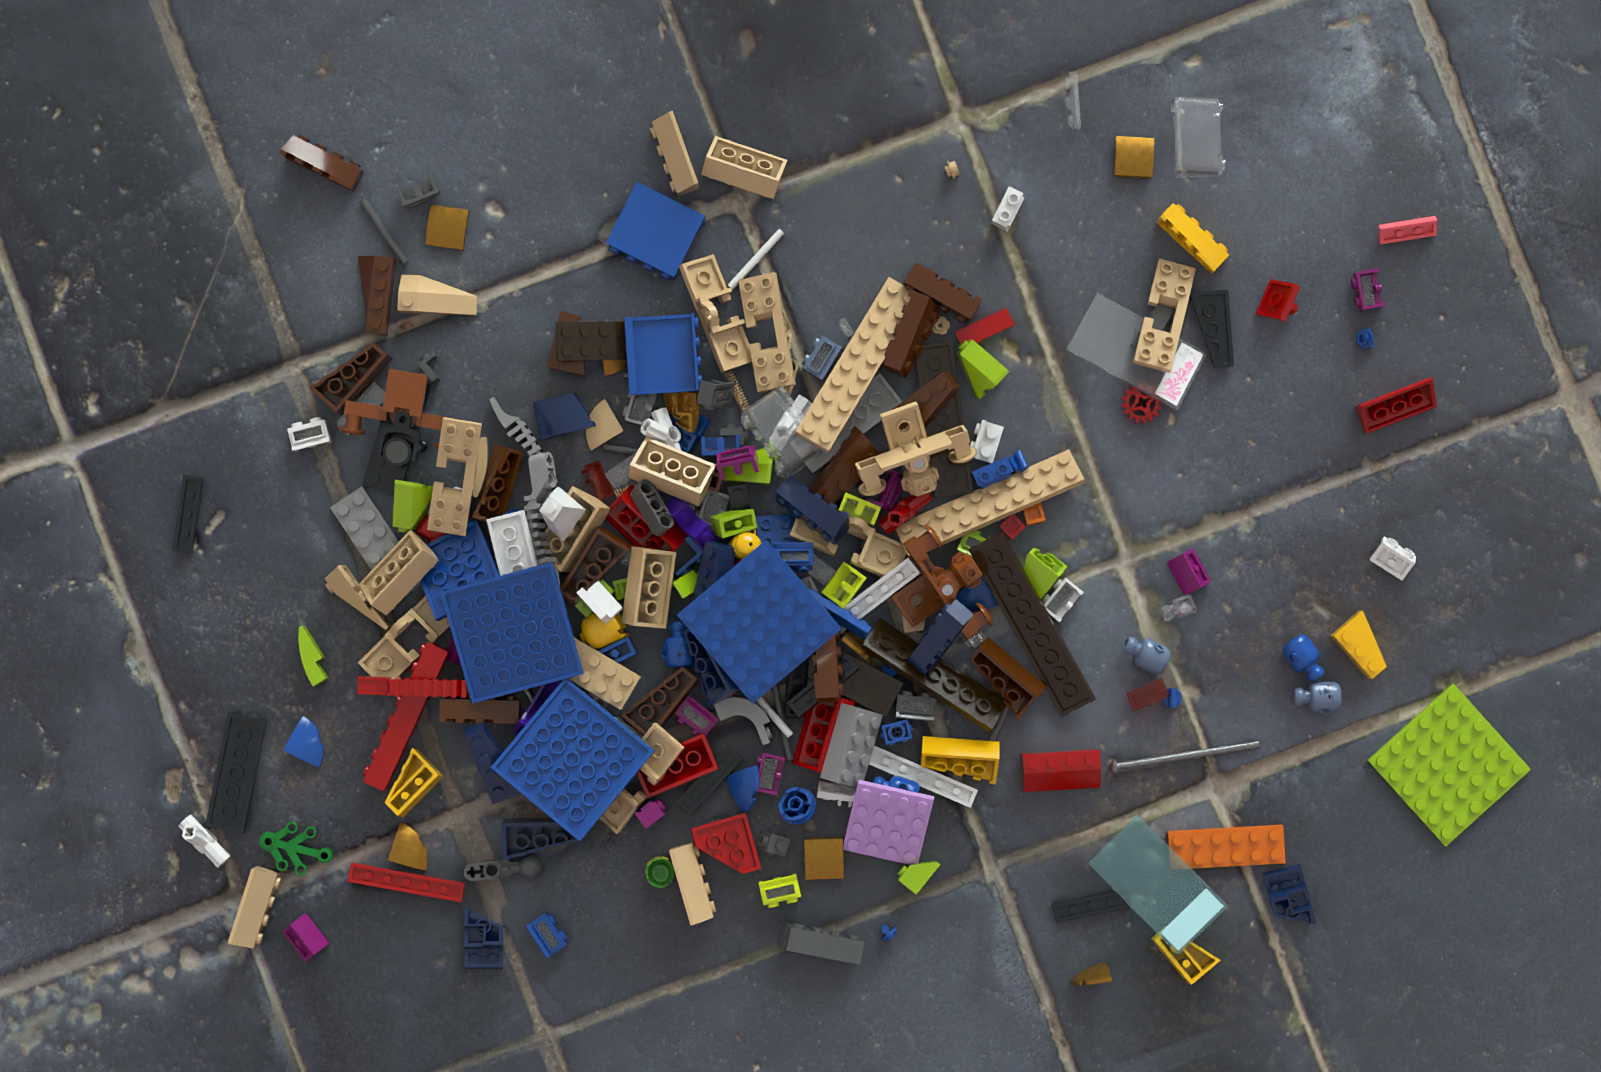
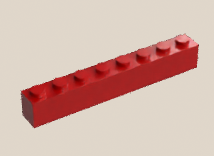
(404, 719)

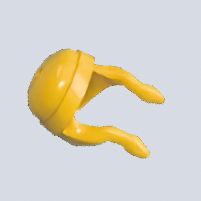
(741, 543)

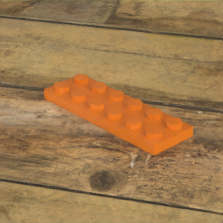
(1229, 846)

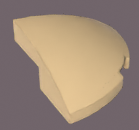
(606, 426)

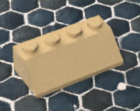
(675, 154)
(744, 167)
(672, 471)
(577, 540)
(398, 573)
(648, 587)
(691, 883)
(254, 907)

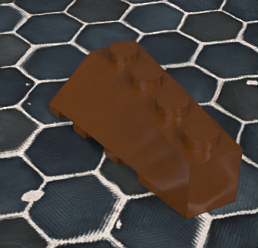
(322, 163)
(377, 286)
(498, 483)
(828, 671)
(1007, 677)

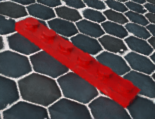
(406, 882)

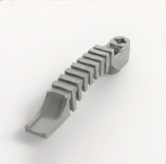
(507, 421)
(542, 480)

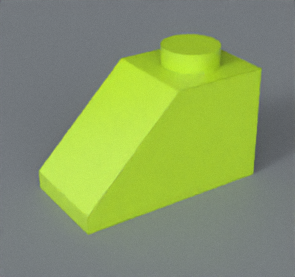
(733, 522)
(686, 584)
(916, 875)

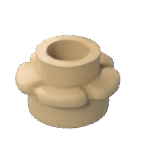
(952, 169)
(945, 326)

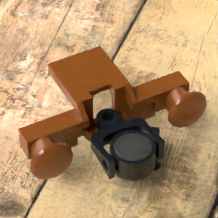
(402, 391)

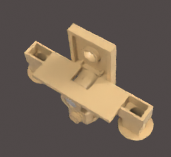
(913, 450)

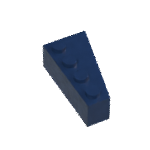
(531, 835)

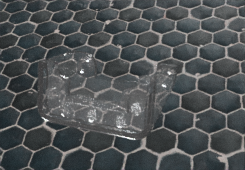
(1197, 137)

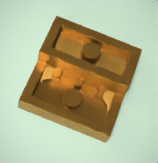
(1134, 157)
(447, 227)
(824, 858)

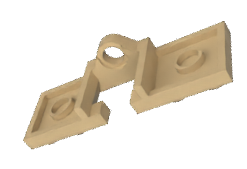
(1169, 288)
(762, 302)
(727, 341)
(449, 505)
(878, 553)
(388, 656)
(665, 753)

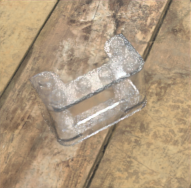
(775, 423)

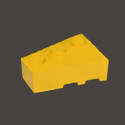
(1360, 645)
(413, 783)
(1192, 961)

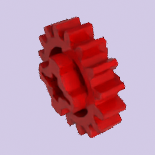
(1145, 411)

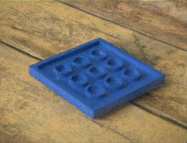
(460, 563)

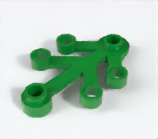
(292, 847)

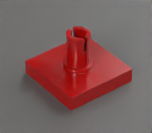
(1278, 300)

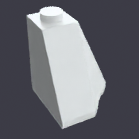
(561, 513)

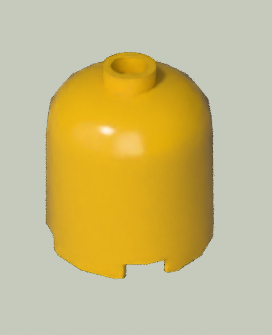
(601, 635)

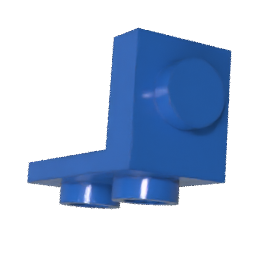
(697, 558)

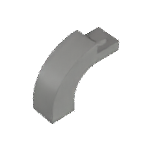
(741, 706)

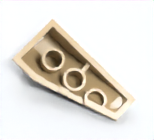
(427, 296)
(346, 587)

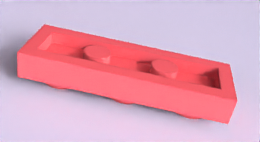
(1407, 230)

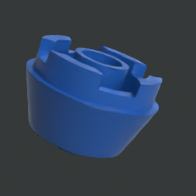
(797, 805)

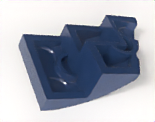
(561, 416)
(1289, 894)
(482, 942)

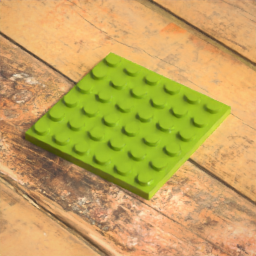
(1449, 764)

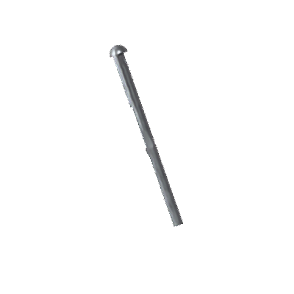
(1155, 761)

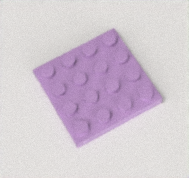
(888, 822)

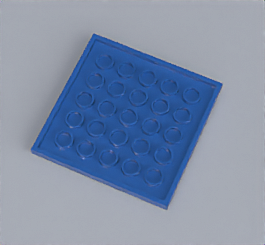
(759, 621)
(512, 632)
(572, 759)

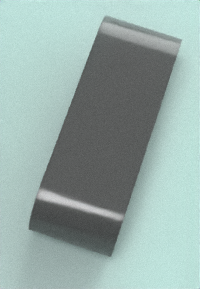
(652, 507)

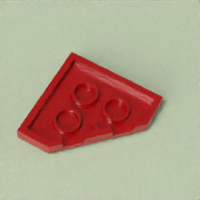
(728, 842)

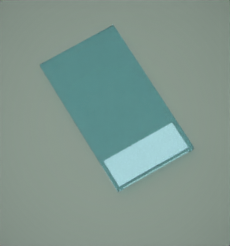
(1158, 885)

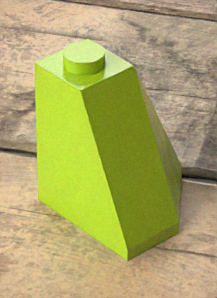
(980, 368)
(748, 474)
(410, 504)
(1043, 570)

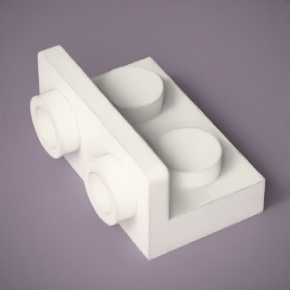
(986, 441)
(1393, 558)

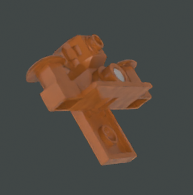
(939, 585)

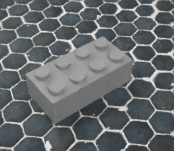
(851, 745)

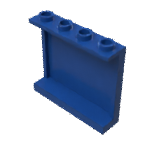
(655, 231)
(662, 354)

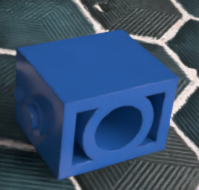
(904, 733)

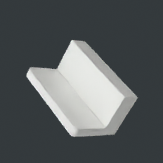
(600, 601)

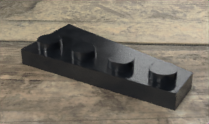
(1215, 323)

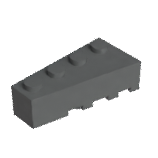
(822, 944)

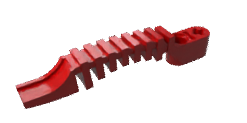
(388, 686)

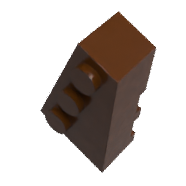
(570, 367)

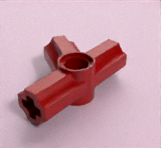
(903, 512)

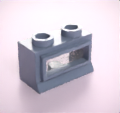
(822, 357)

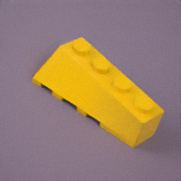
(1192, 237)
(961, 756)

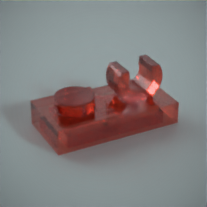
(599, 481)
(1147, 694)

